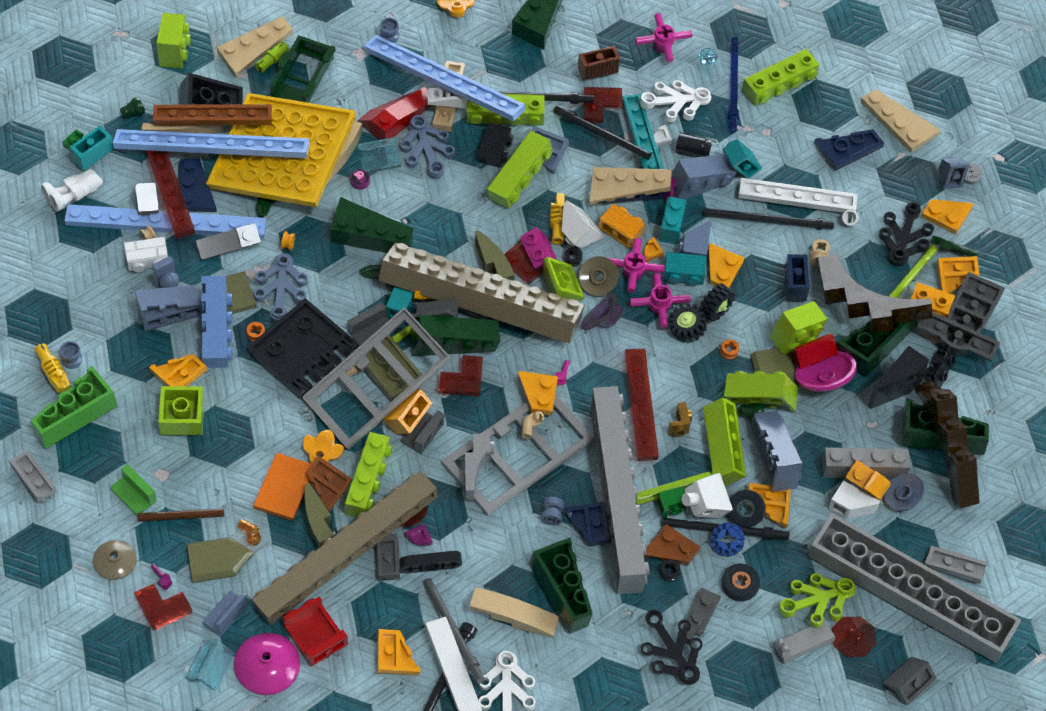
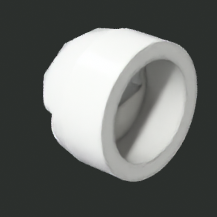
(854, 218)

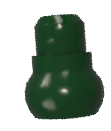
(133, 108)
(749, 410)

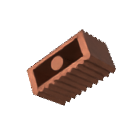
(598, 63)

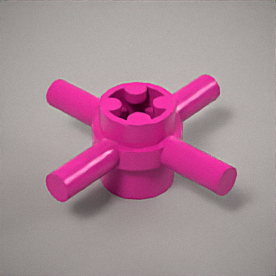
(663, 37)
(635, 265)
(666, 300)

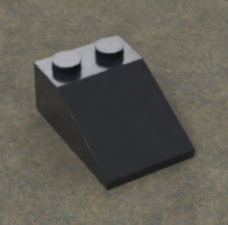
(208, 91)
(900, 378)

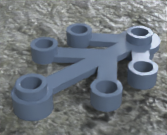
(426, 144)
(280, 283)

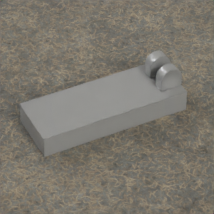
(33, 476)
(956, 564)
(803, 642)

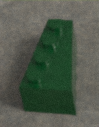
(535, 21)
(456, 335)
(872, 348)
(920, 431)
(562, 582)

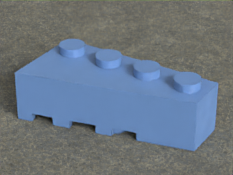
(215, 322)

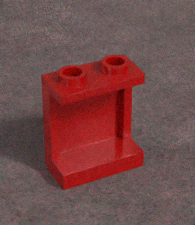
(314, 631)

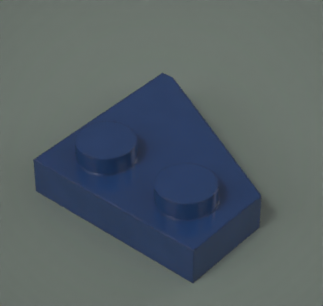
(590, 522)

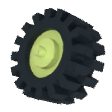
(717, 302)
(687, 322)

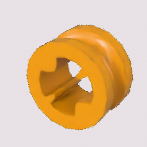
(288, 241)

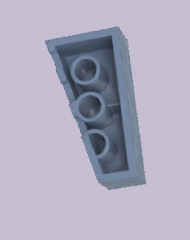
(777, 451)

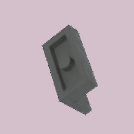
(438, 308)
(367, 323)
(424, 432)
(911, 679)

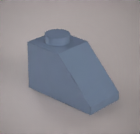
(953, 172)
(696, 240)

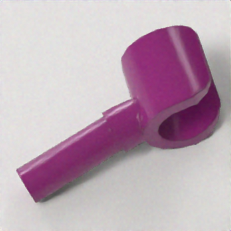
(165, 580)

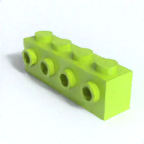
(780, 77)
(531, 116)
(520, 169)
(724, 440)
(368, 474)

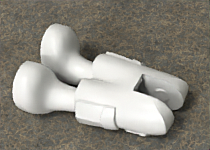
(73, 189)

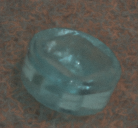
(708, 56)

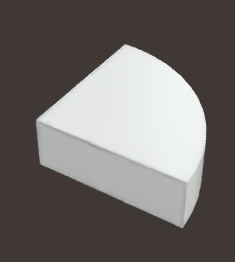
(662, 136)

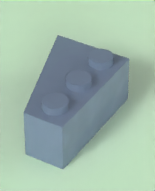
(701, 175)
(168, 305)

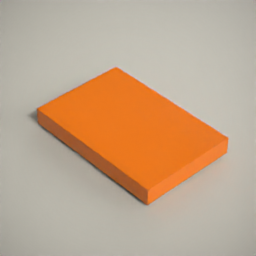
(283, 487)

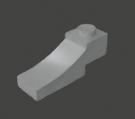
(228, 241)
(474, 461)

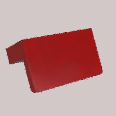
(815, 351)

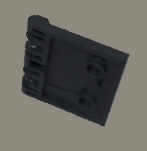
(300, 345)

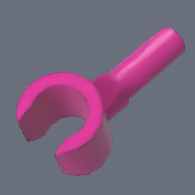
(562, 375)

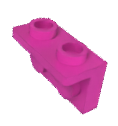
(537, 247)

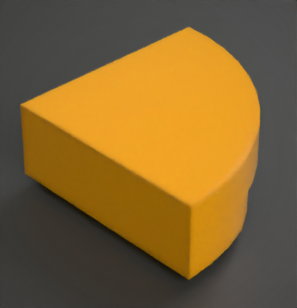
(652, 250)

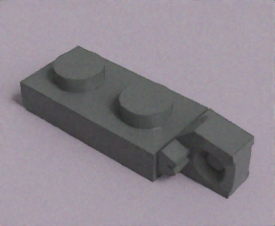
(388, 558)
(701, 613)

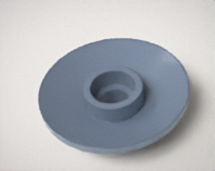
(901, 486)

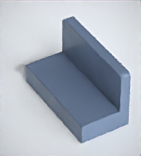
(225, 613)

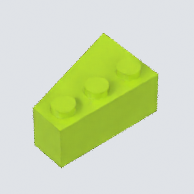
(761, 388)

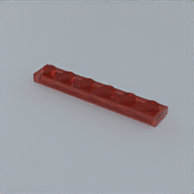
(171, 193)
(641, 405)

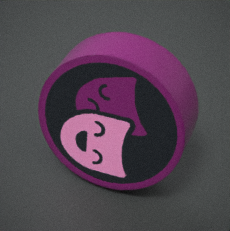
(360, 179)

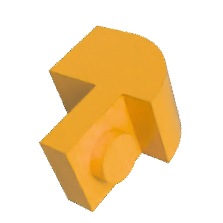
(868, 480)

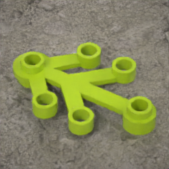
(819, 597)

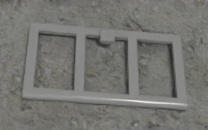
(359, 358)
(501, 428)

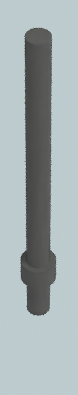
(470, 661)

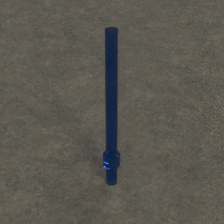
(733, 112)

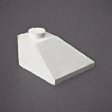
(579, 227)

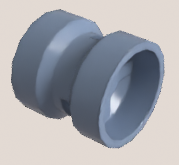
(389, 29)
(70, 354)
(553, 508)

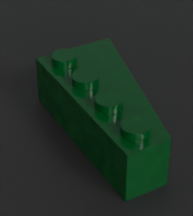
(367, 229)

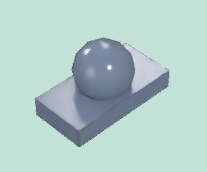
(165, 273)

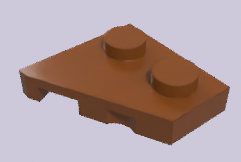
(327, 482)
(672, 546)

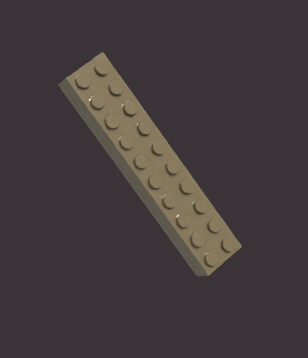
(482, 292)

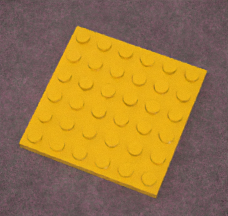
(286, 178)

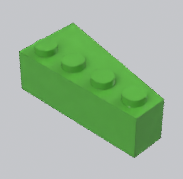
(74, 409)

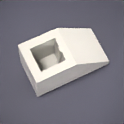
(853, 502)

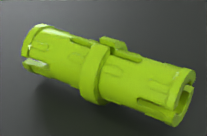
(271, 57)

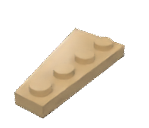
(249, 47)
(900, 121)
(626, 182)

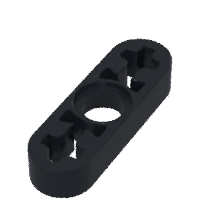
(431, 562)

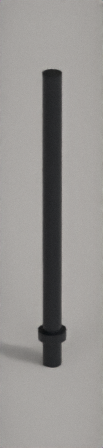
(819, 224)

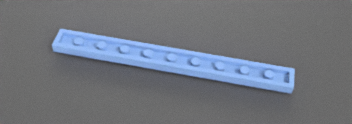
(445, 78)
(211, 143)
(130, 220)

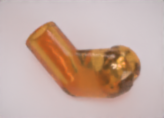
(252, 530)

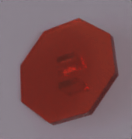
(854, 636)

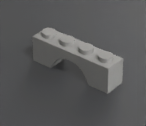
(888, 462)

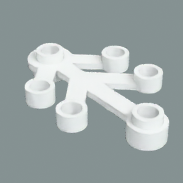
(699, 97)
(506, 685)

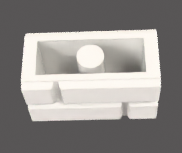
(145, 253)

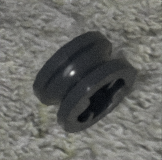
(573, 251)
(670, 577)

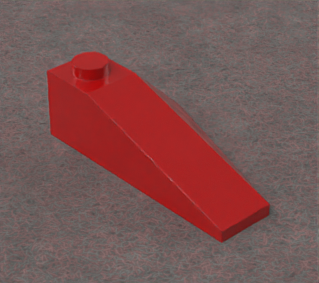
(394, 116)

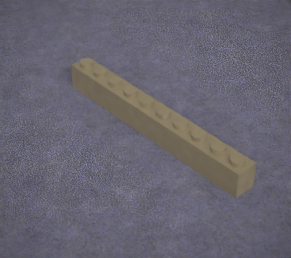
(344, 548)

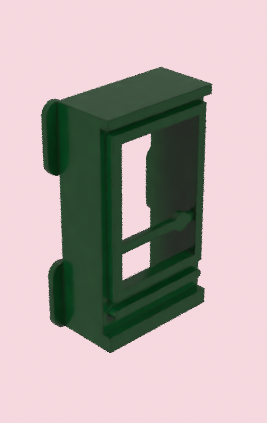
(308, 48)

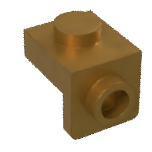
(683, 423)

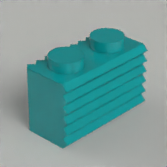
(91, 148)
(742, 158)
(672, 220)
(685, 268)

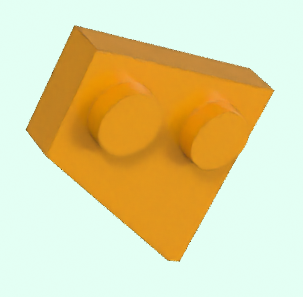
(954, 270)
(394, 654)

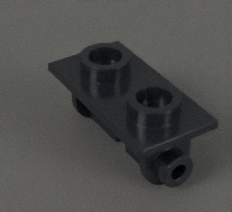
(944, 360)

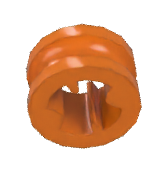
(258, 327)
(729, 343)

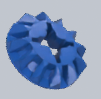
(721, 547)

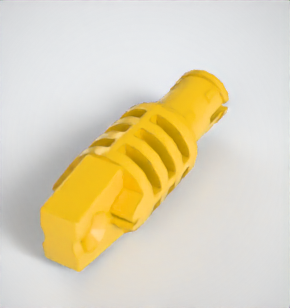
(556, 219)
(52, 369)

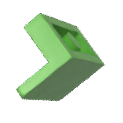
(134, 491)

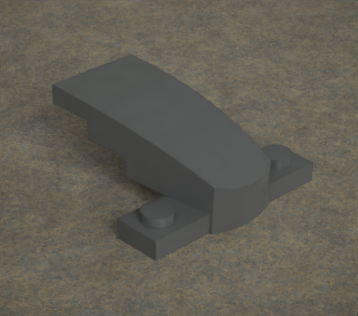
(967, 319)

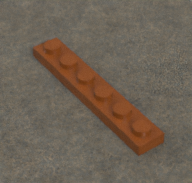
(213, 114)

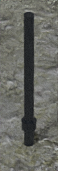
(573, 98)
(573, 117)
(767, 533)

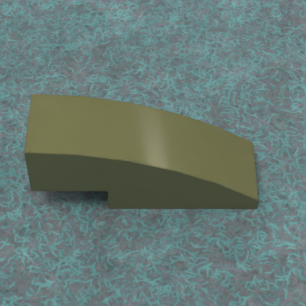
(492, 257)
(317, 517)

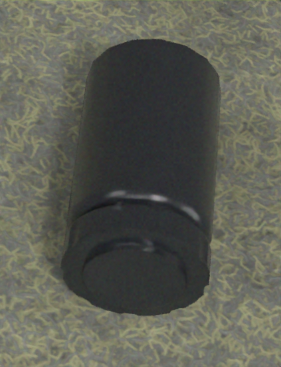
(693, 145)

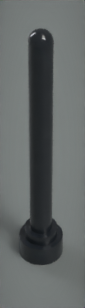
(468, 632)

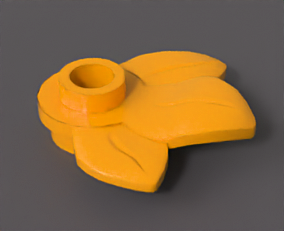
(456, 7)
(323, 445)

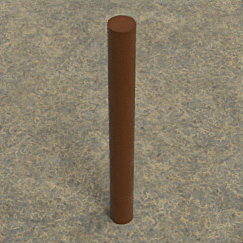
(186, 514)

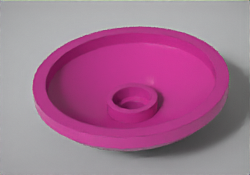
(828, 373)
(269, 675)

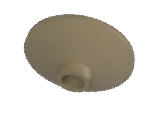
(590, 271)
(114, 568)

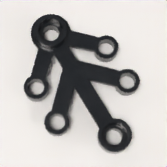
(905, 237)
(674, 650)

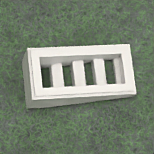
(450, 100)

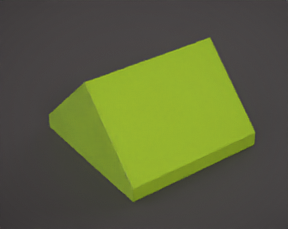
(561, 279)

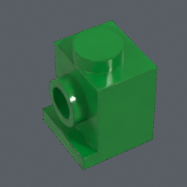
(671, 502)

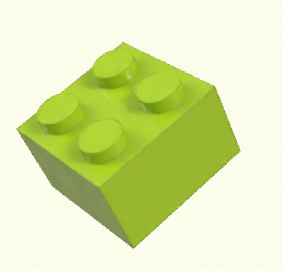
(173, 40)
(798, 327)
(181, 410)

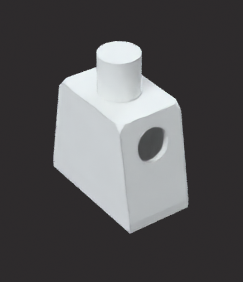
(708, 497)

